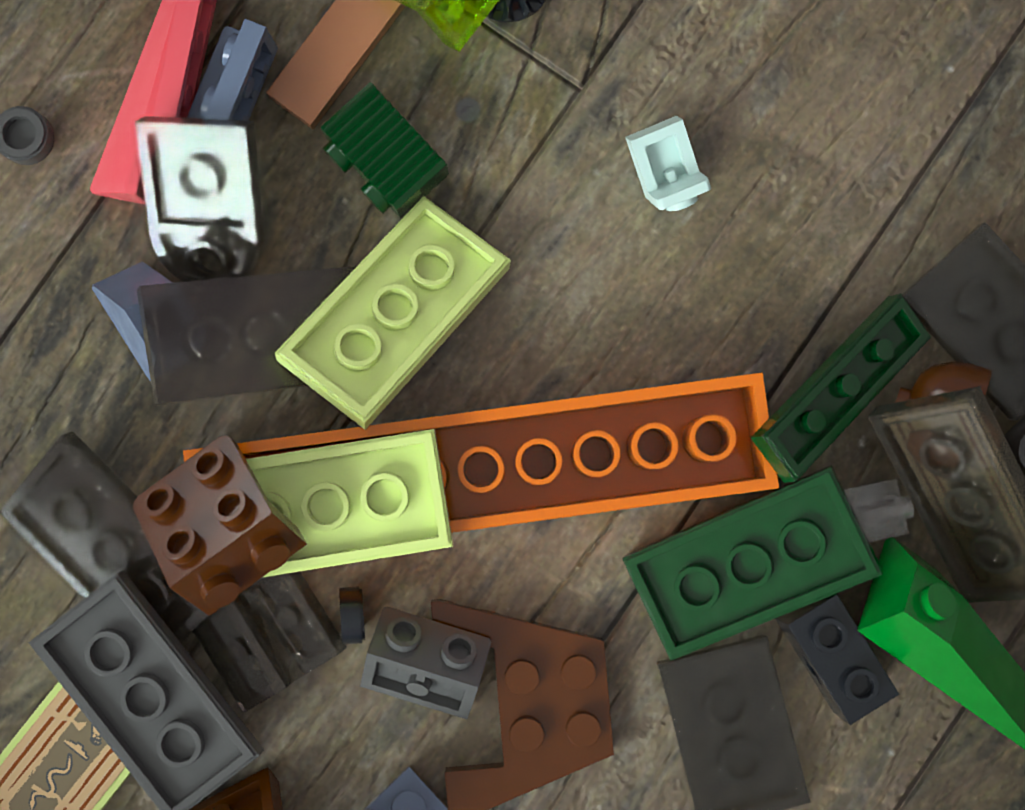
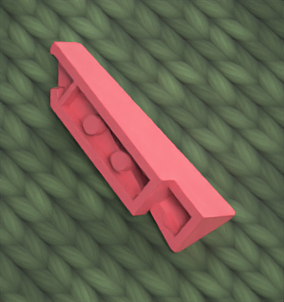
(160, 86)

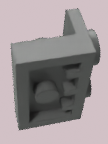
(425, 662)

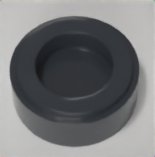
(351, 615)

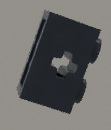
(838, 658)

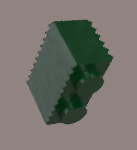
(383, 151)

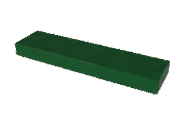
(840, 388)

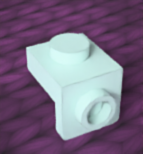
(667, 165)

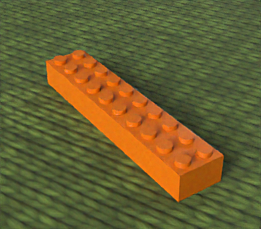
(584, 451)

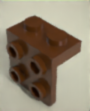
(214, 527)

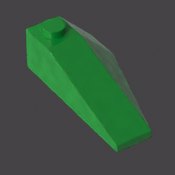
(943, 639)

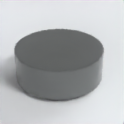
(25, 135)

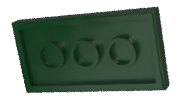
(752, 563)

